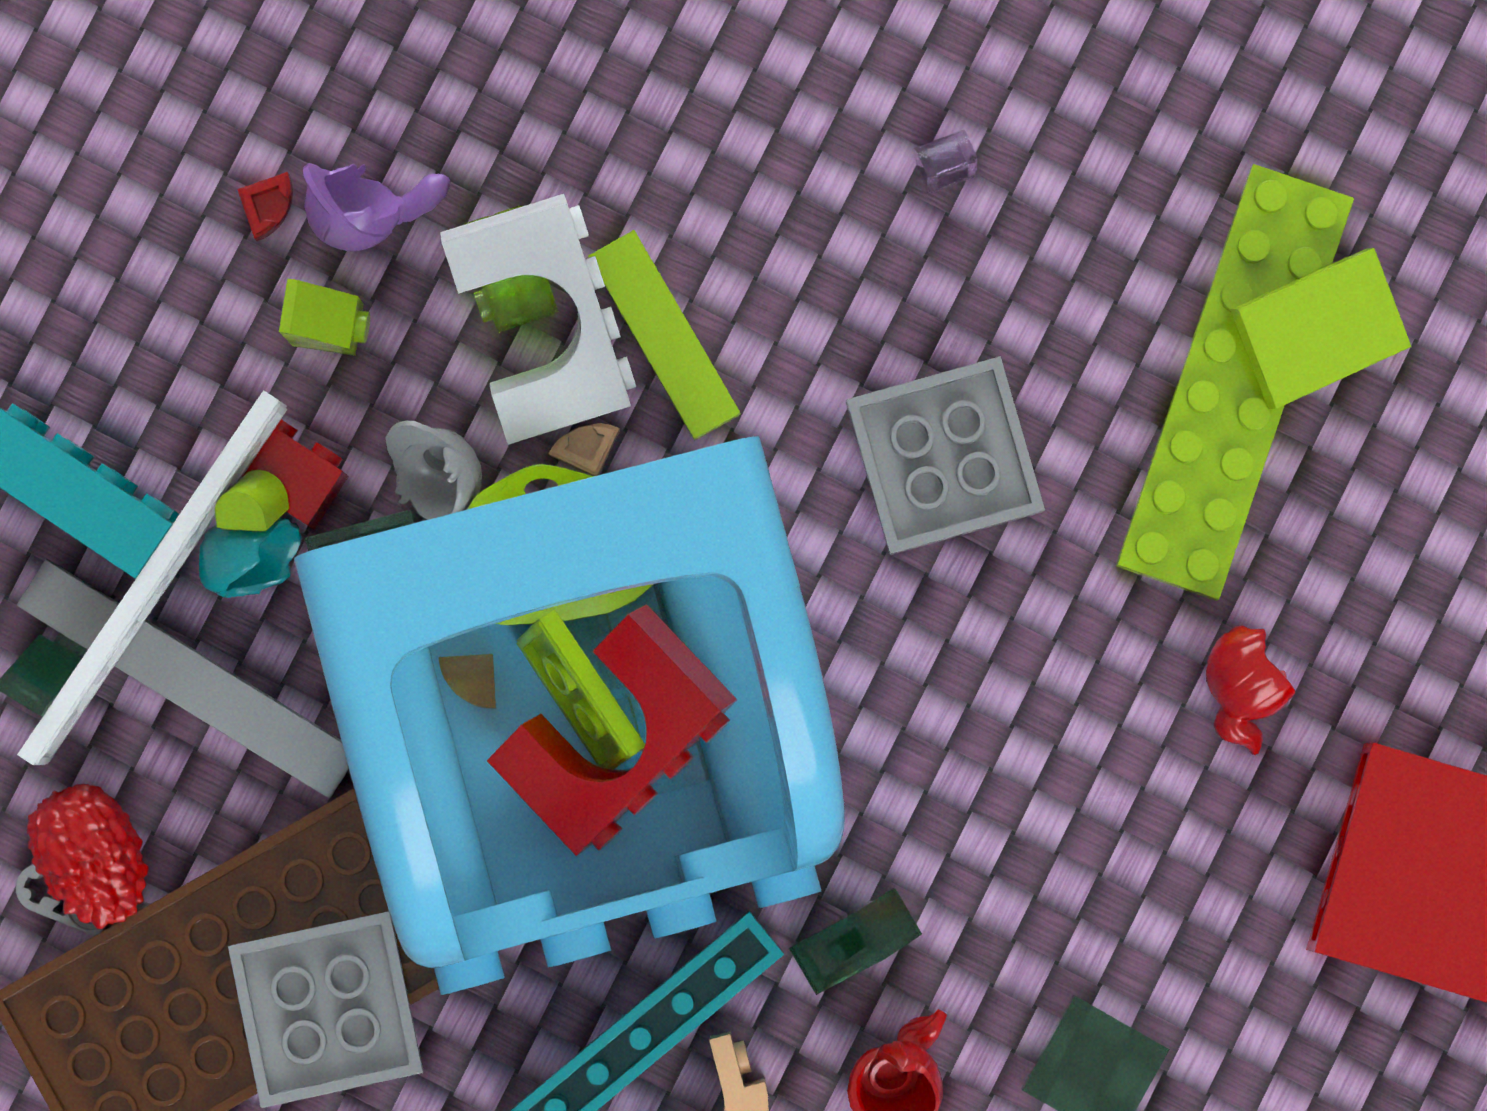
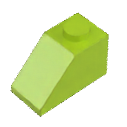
(323, 318)

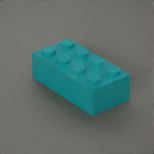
(82, 501)

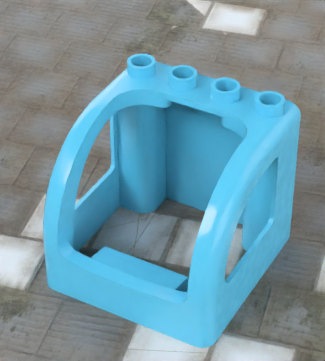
(448, 835)

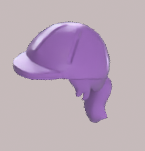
(362, 212)

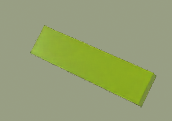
(665, 335)

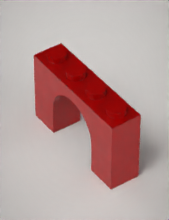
(679, 707)

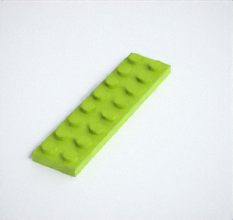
(1218, 417)

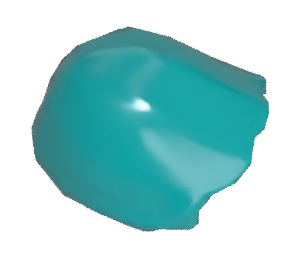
(247, 561)

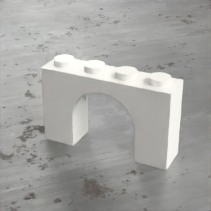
(545, 243)

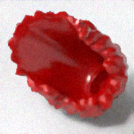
(88, 854)

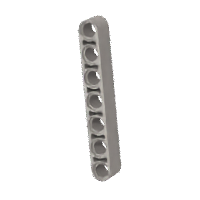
(192, 681)

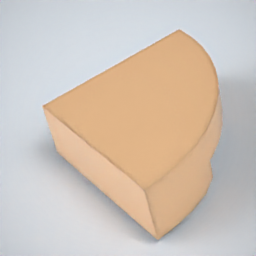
(586, 447)

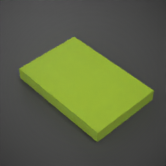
(1321, 328)
(579, 691)

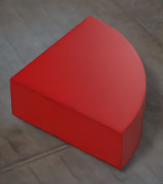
(267, 204)

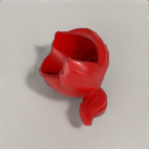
(1245, 686)
(900, 1072)

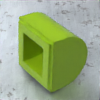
(252, 503)

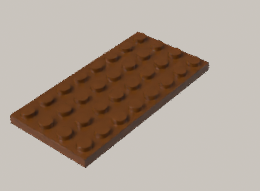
(153, 1002)

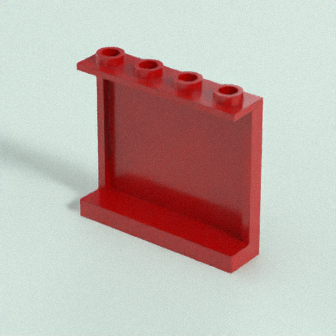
(1410, 874)

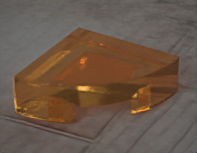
(471, 678)

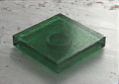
(1094, 1063)

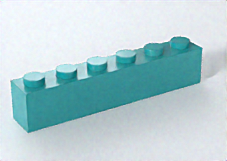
(658, 1021)

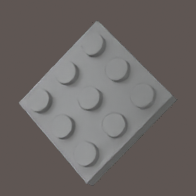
(945, 455)
(325, 1009)

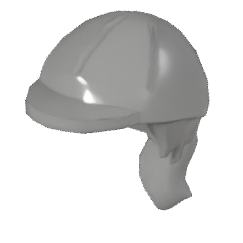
(433, 469)

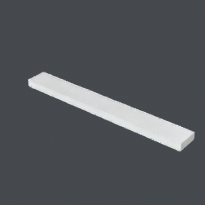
(152, 581)

